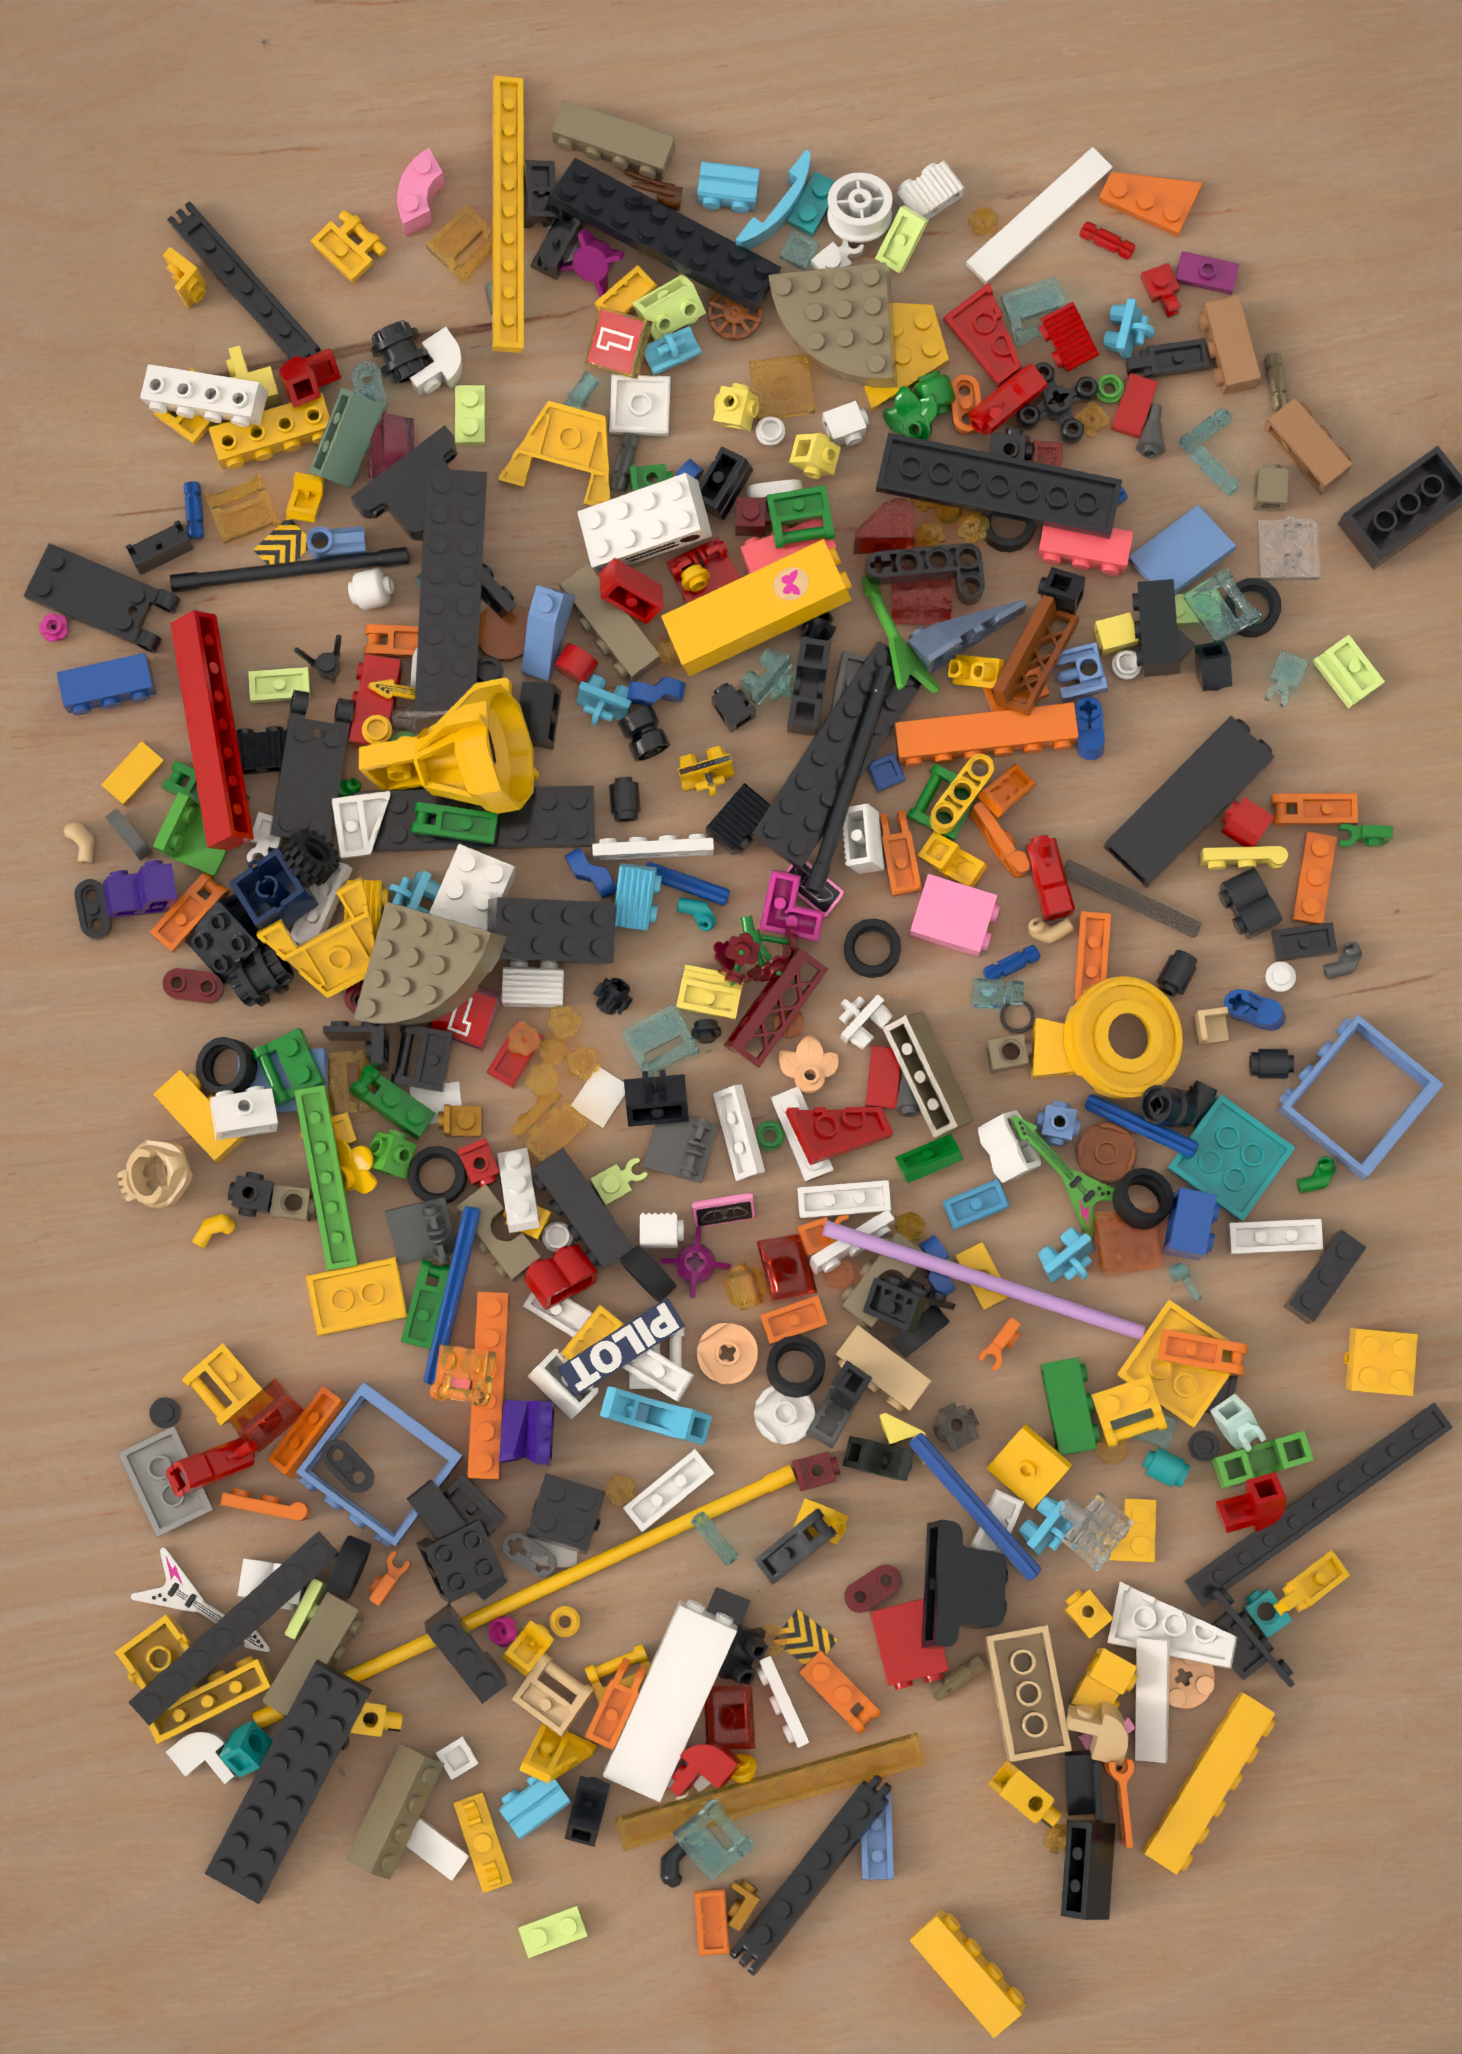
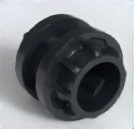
(399, 351)
(262, 975)

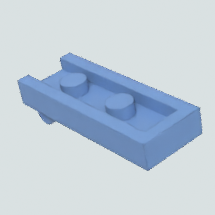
(878, 1847)

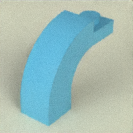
(656, 1416)

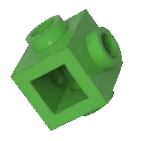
(392, 1153)

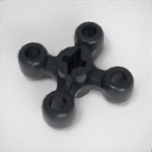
(1054, 412)

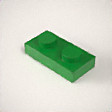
(929, 1158)

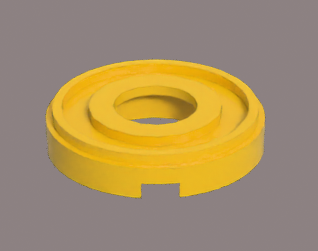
(1089, 1045)

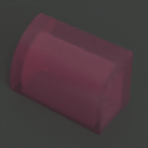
(390, 442)

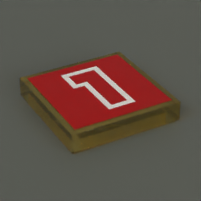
(618, 342)

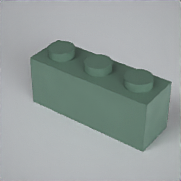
(346, 438)

